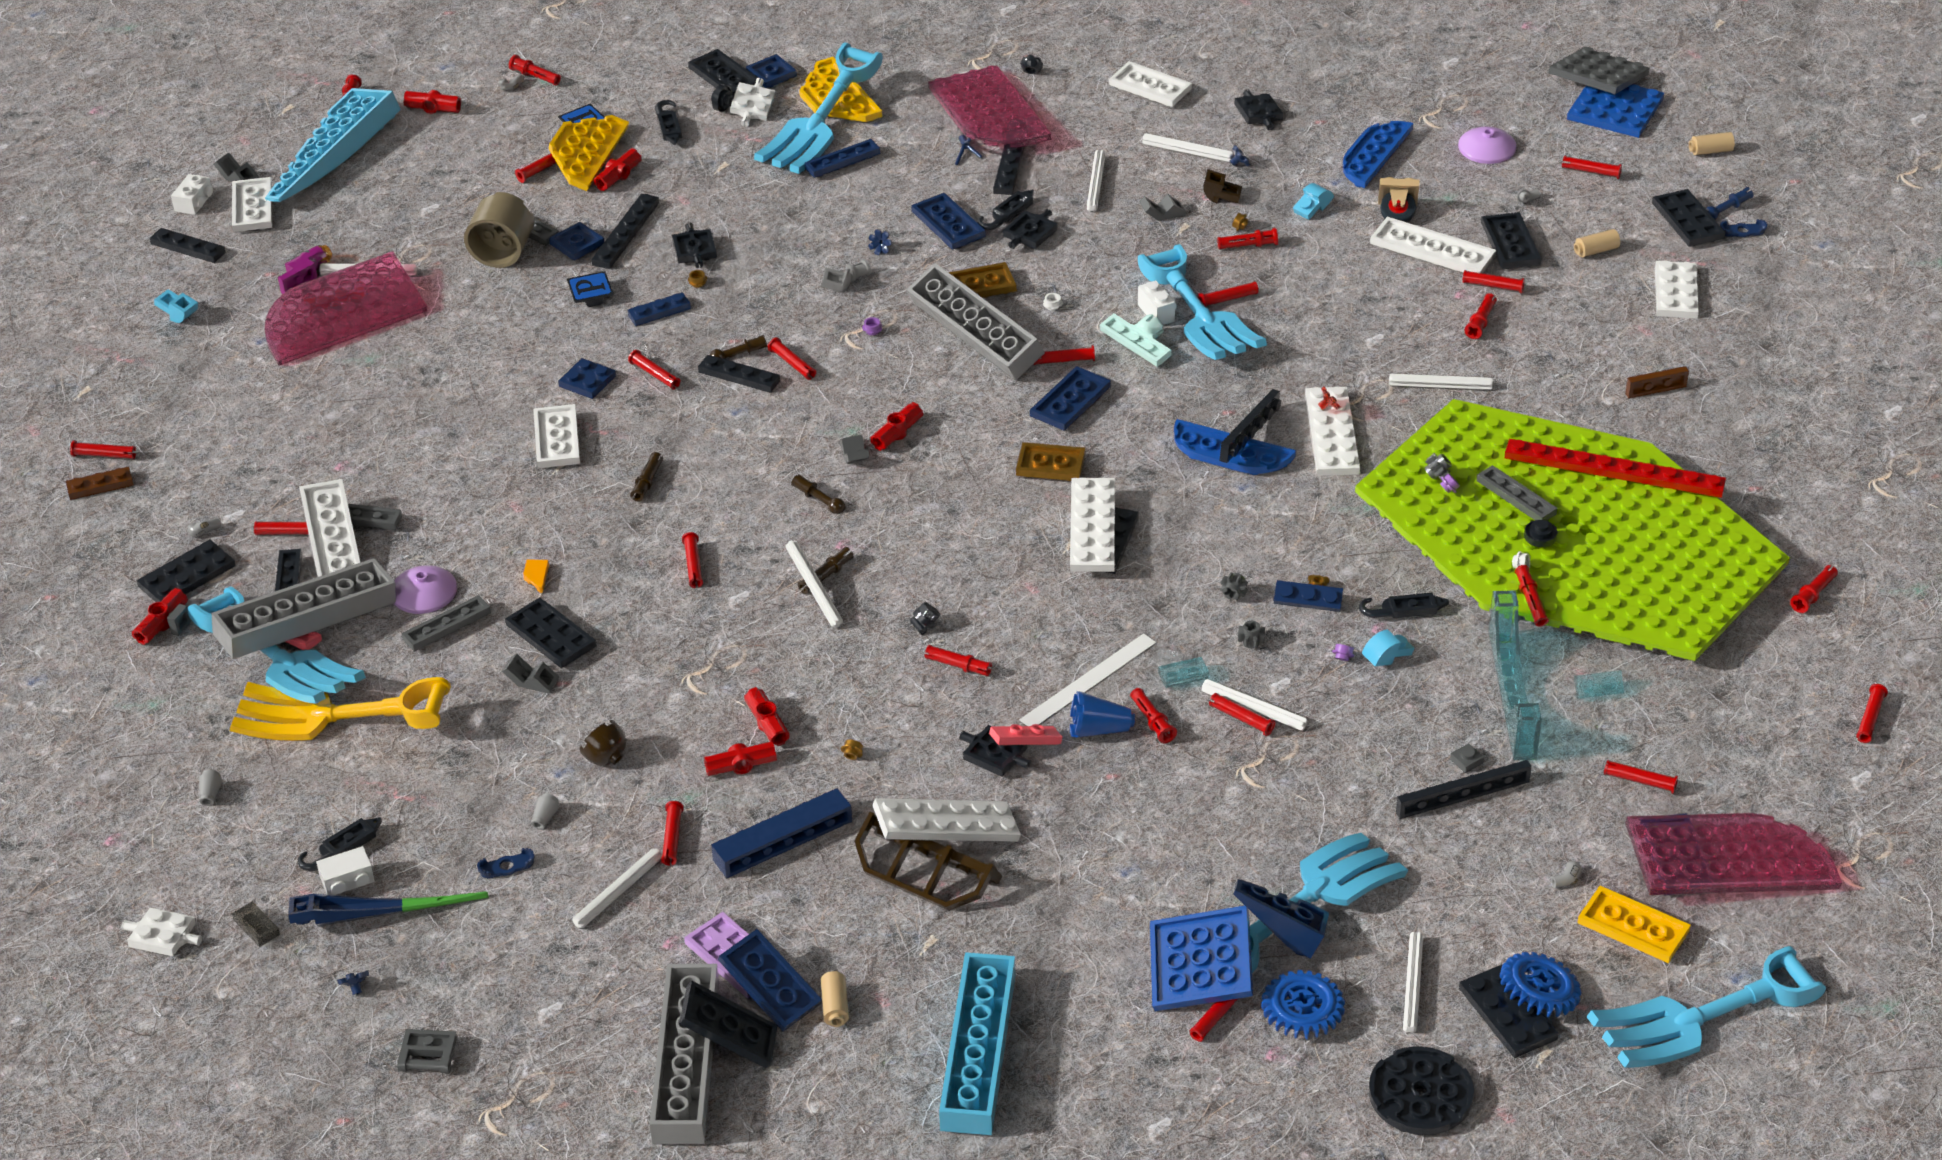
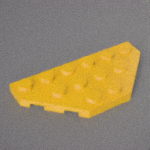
(851, 105)
(585, 147)

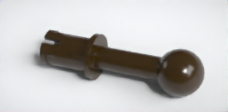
(750, 346)
(810, 489)

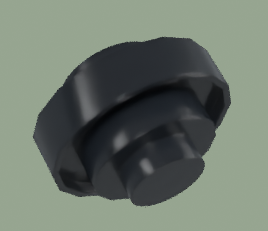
(722, 98)
(1540, 533)

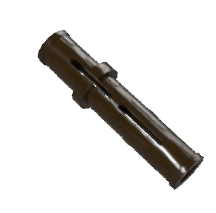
(644, 481)
(832, 565)

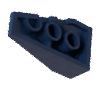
(1296, 924)

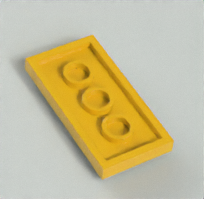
(1634, 924)

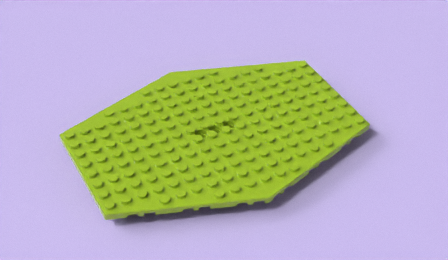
(1626, 553)

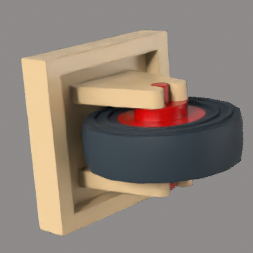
(1398, 198)

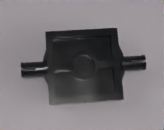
(1258, 109)
(1030, 229)
(694, 246)
(990, 756)

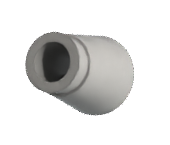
(209, 786)
(544, 810)

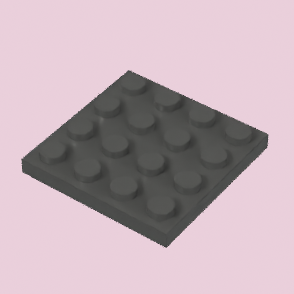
(1599, 70)

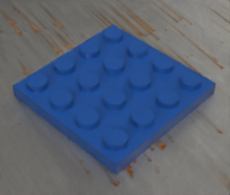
(1622, 112)
(1201, 958)

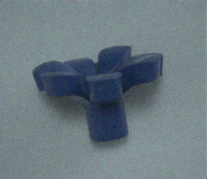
(1239, 157)
(880, 242)
(354, 981)

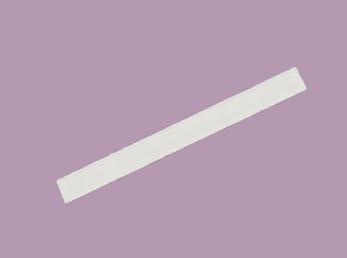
(1088, 680)

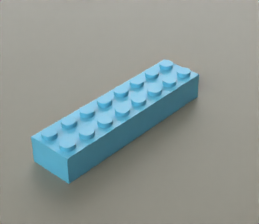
(977, 1044)

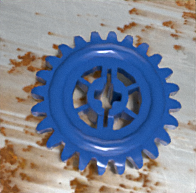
(1540, 983)
(1300, 1010)

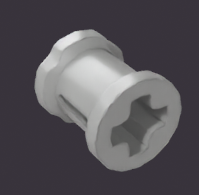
(859, 269)

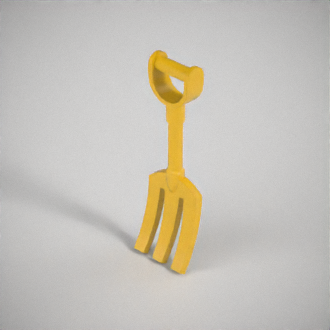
(307, 720)

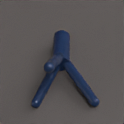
(965, 145)

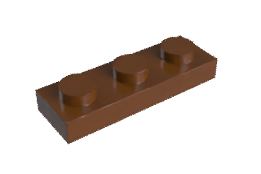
(1657, 382)
(99, 483)

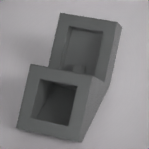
(233, 171)
(1165, 209)
(853, 449)
(523, 675)

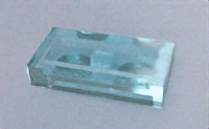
(1183, 672)
(1599, 684)

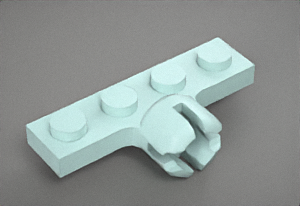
(1138, 337)

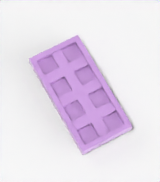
(714, 939)

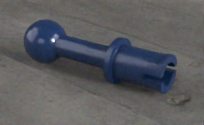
(1734, 200)

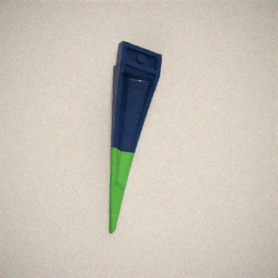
(340, 909)

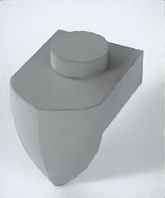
(836, 279)

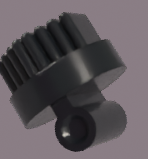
(924, 617)

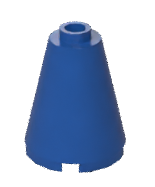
(1098, 716)

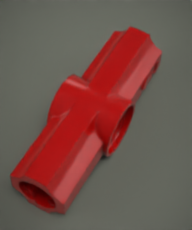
(432, 101)
(617, 169)
(896, 426)
(157, 616)
(766, 716)
(740, 758)

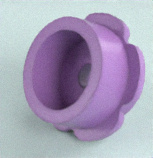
(872, 326)
(1449, 483)
(1343, 652)

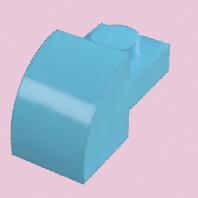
(1314, 198)
(177, 306)
(1385, 647)

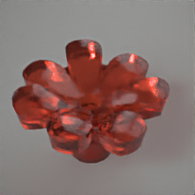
(1327, 400)

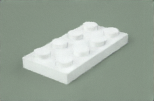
(1150, 84)
(249, 204)
(1676, 289)
(556, 436)

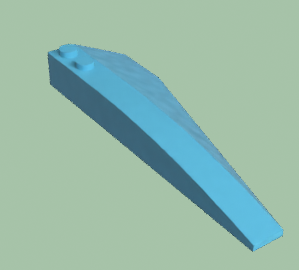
(341, 134)

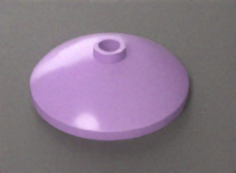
(1487, 145)
(424, 589)

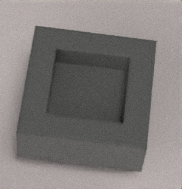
(178, 619)
(1466, 758)

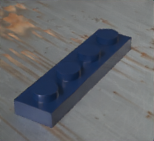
(842, 158)

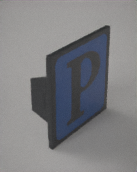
(583, 112)
(590, 288)

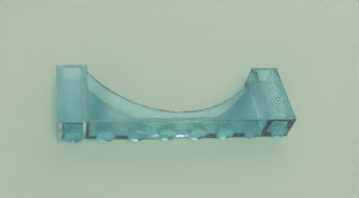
(1521, 717)

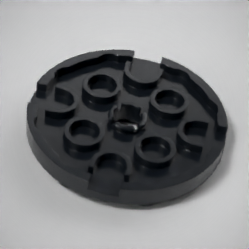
(1401, 1106)

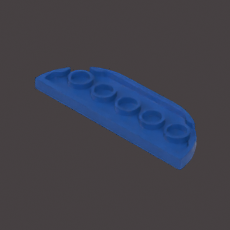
(1373, 150)
(1205, 445)

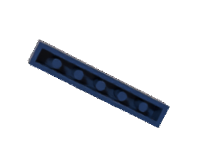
(781, 833)

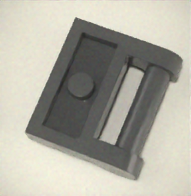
(427, 1043)

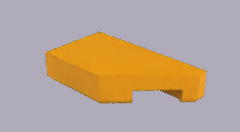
(536, 573)

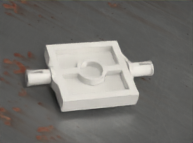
(752, 101)
(161, 932)

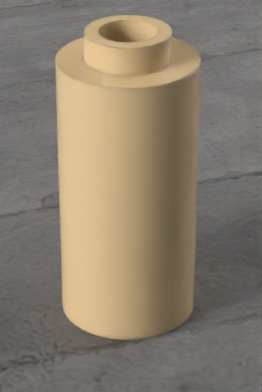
(1712, 143)
(1597, 243)
(834, 999)

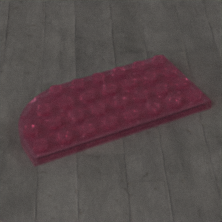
(989, 108)
(341, 308)
(1728, 855)

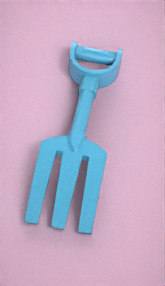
(815, 126)
(1205, 321)
(303, 666)
(1327, 883)
(1686, 1023)

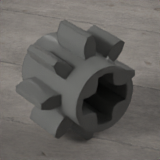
(1438, 466)
(1234, 586)
(1251, 634)

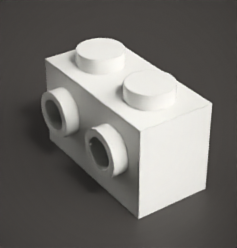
(191, 194)
(1156, 301)
(345, 871)

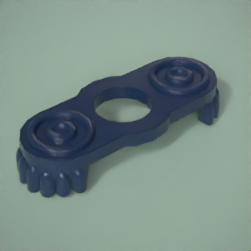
(1753, 229)
(520, 861)

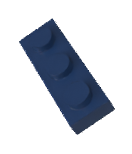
(659, 309)
(1308, 596)

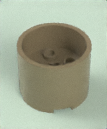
(499, 230)

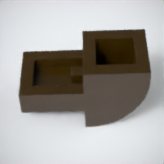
(1216, 187)

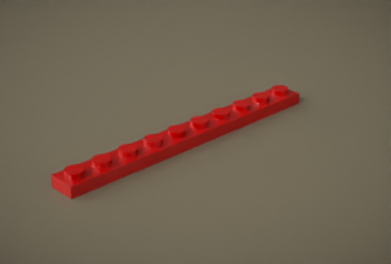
(1615, 468)

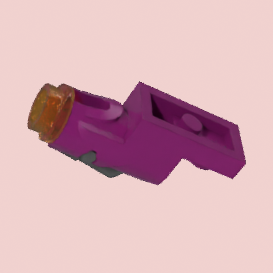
(304, 267)

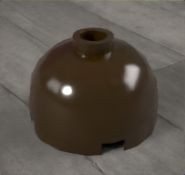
(605, 744)

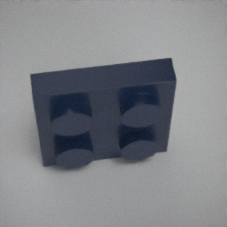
(772, 70)
(576, 241)
(587, 378)

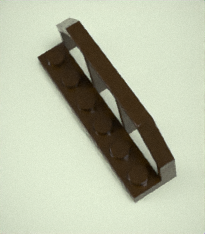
(942, 854)

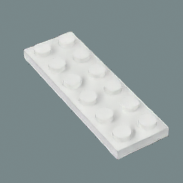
(1432, 246)
(1332, 433)
(1092, 524)
(329, 526)
(946, 820)

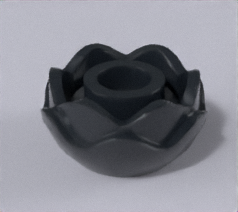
(1031, 64)

